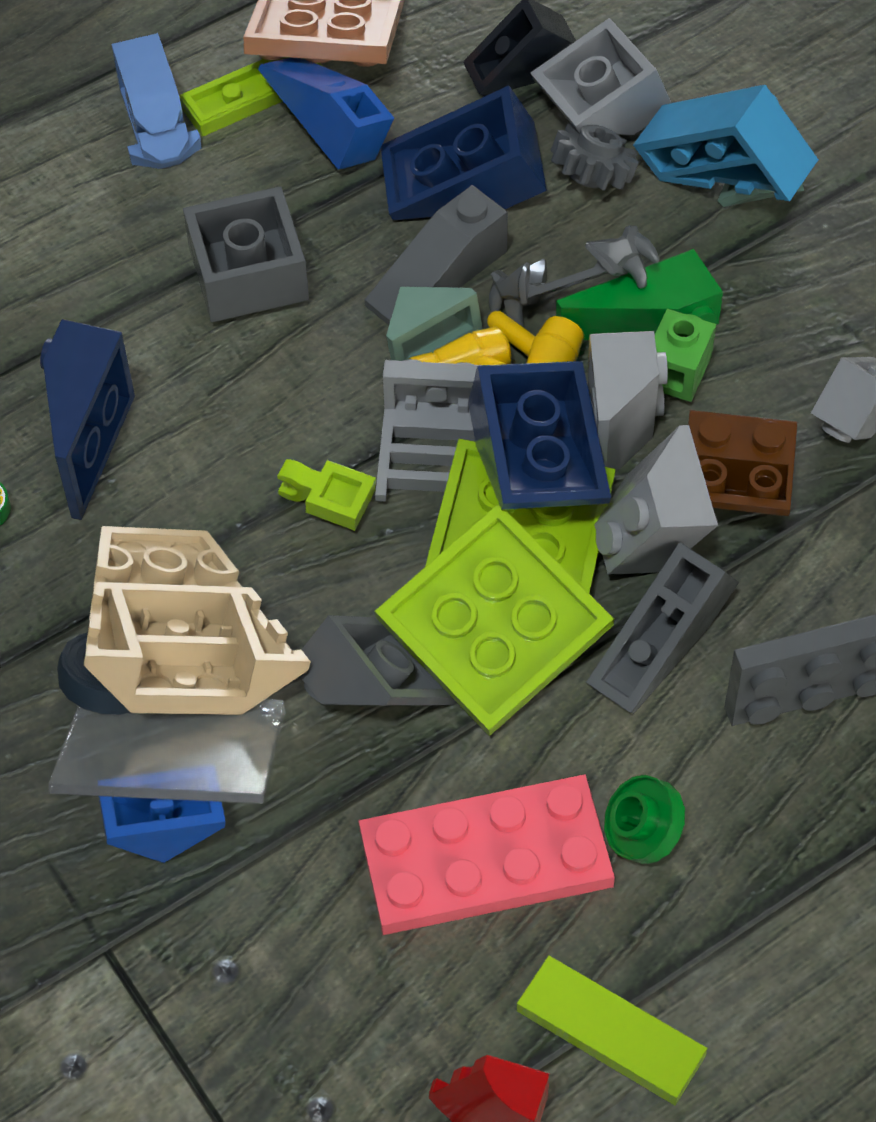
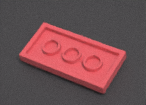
(485, 854)

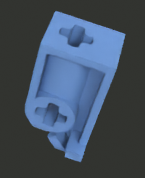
(152, 104)

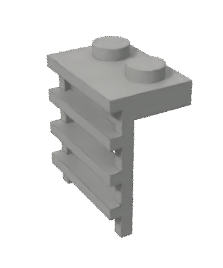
(422, 403)

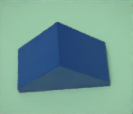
(159, 826)

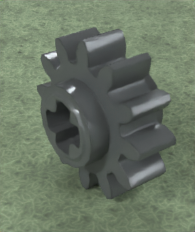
(594, 156)

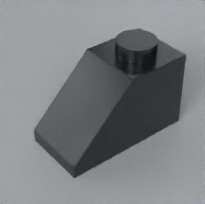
(518, 47)

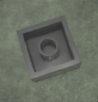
(246, 254)

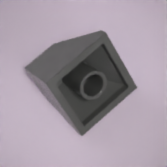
(366, 665)

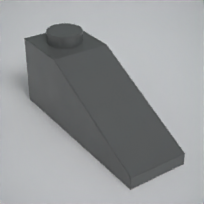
(447, 251)
(662, 628)

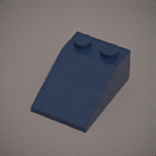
(477, 145)
(87, 403)
(538, 435)

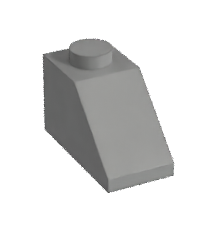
(849, 400)

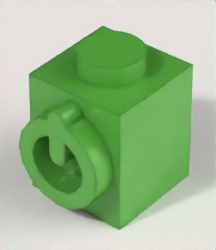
(688, 351)

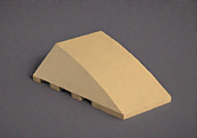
(179, 628)

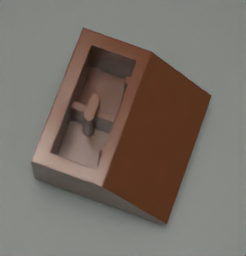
(746, 460)

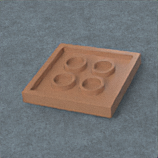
(324, 30)

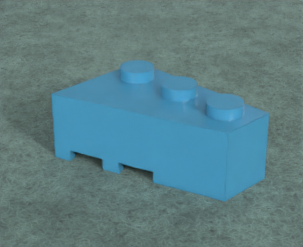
(728, 140)

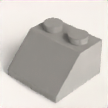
(603, 82)
(625, 391)
(656, 509)

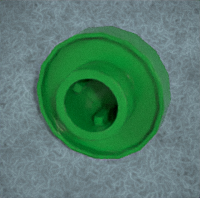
(644, 819)

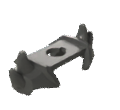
(613, 257)

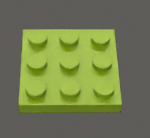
(561, 530)
(494, 619)

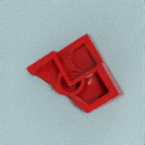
(492, 1092)

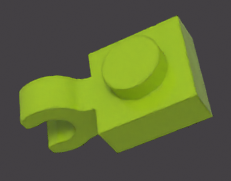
(332, 494)

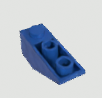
(333, 108)

